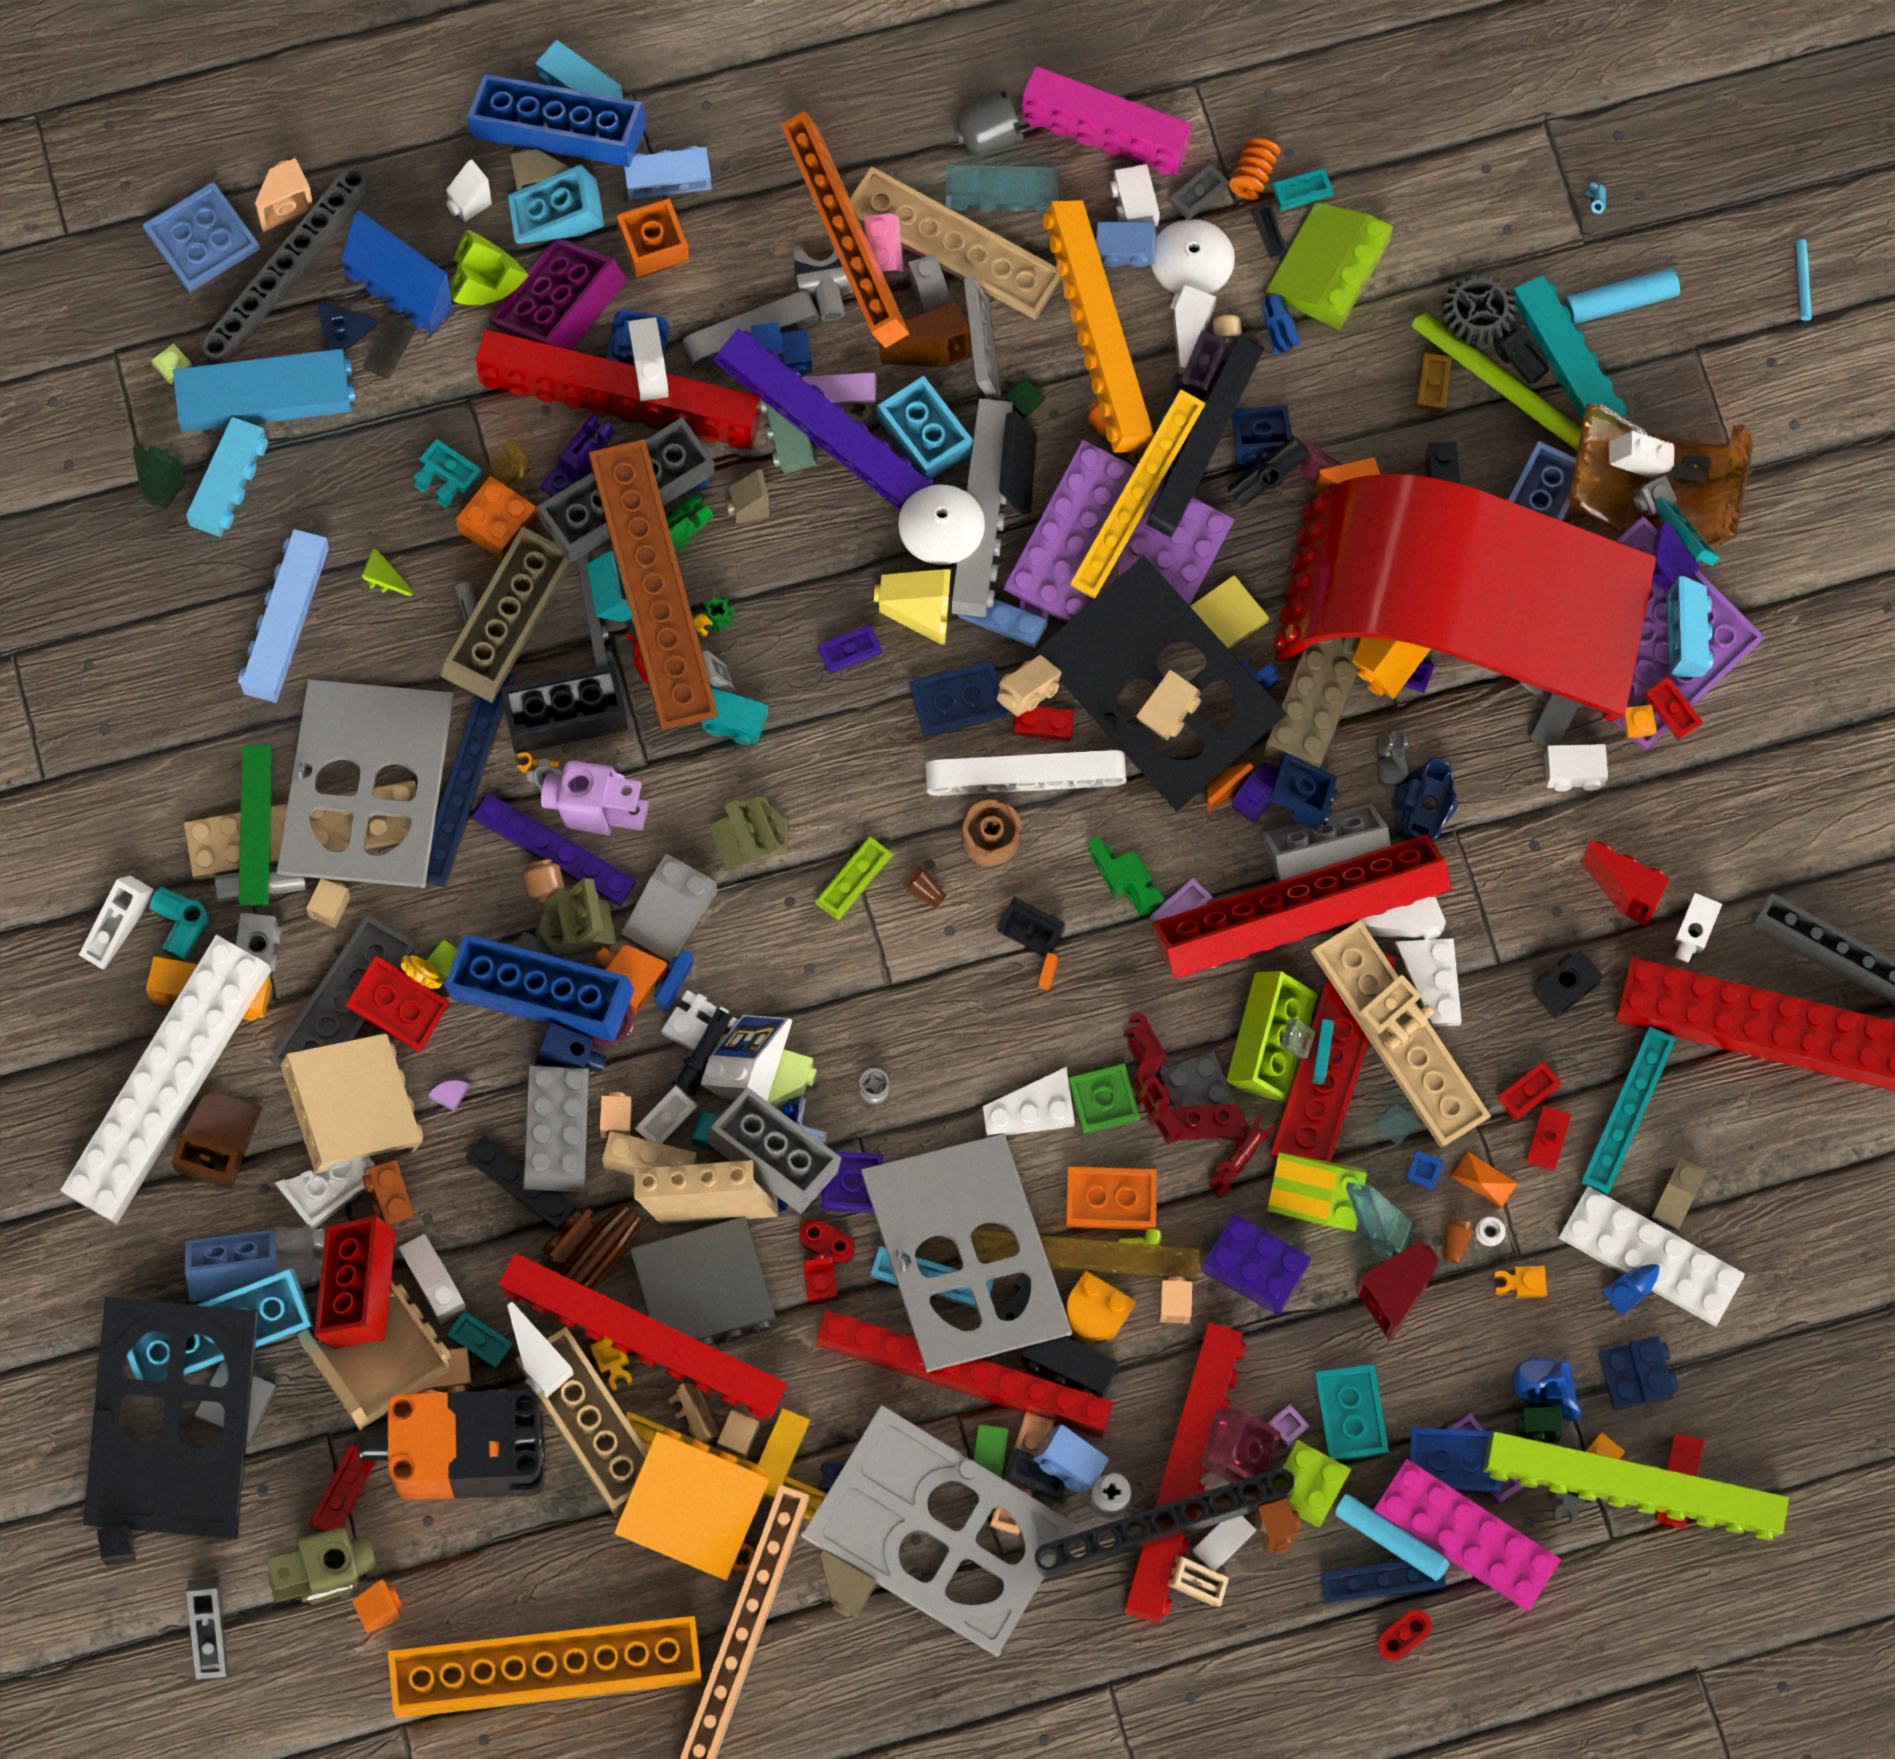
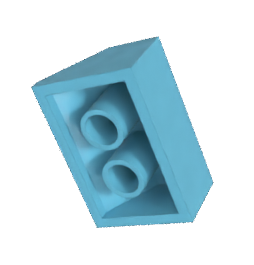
(1688, 629)

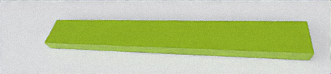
(1498, 379)

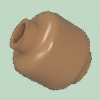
(543, 879)

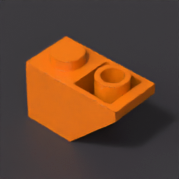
(378, 1606)

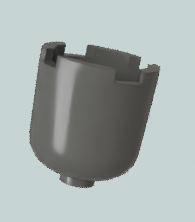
(988, 124)

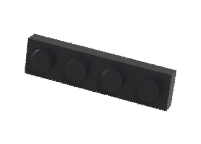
(509, 1175)

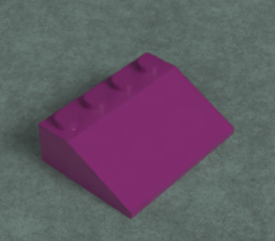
(560, 296)

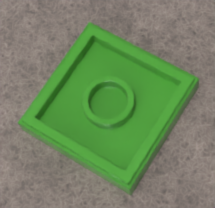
(1103, 1099)

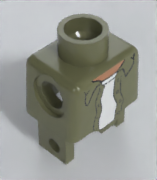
(308, 1571)

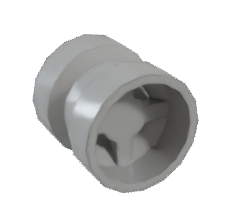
(874, 1080)

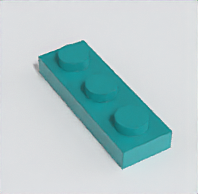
(1686, 531)

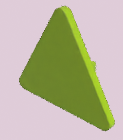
(380, 572)

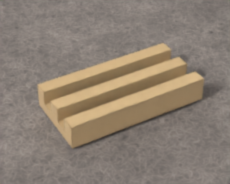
(1178, 1574)

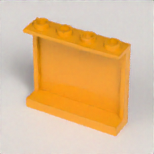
(692, 1503)

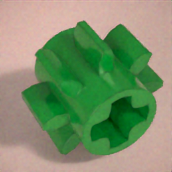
(715, 606)

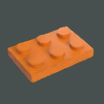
(1111, 1198)

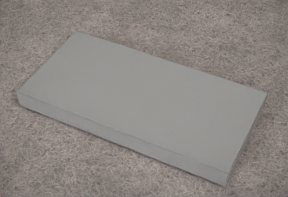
(982, 339)

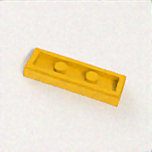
(782, 1449)

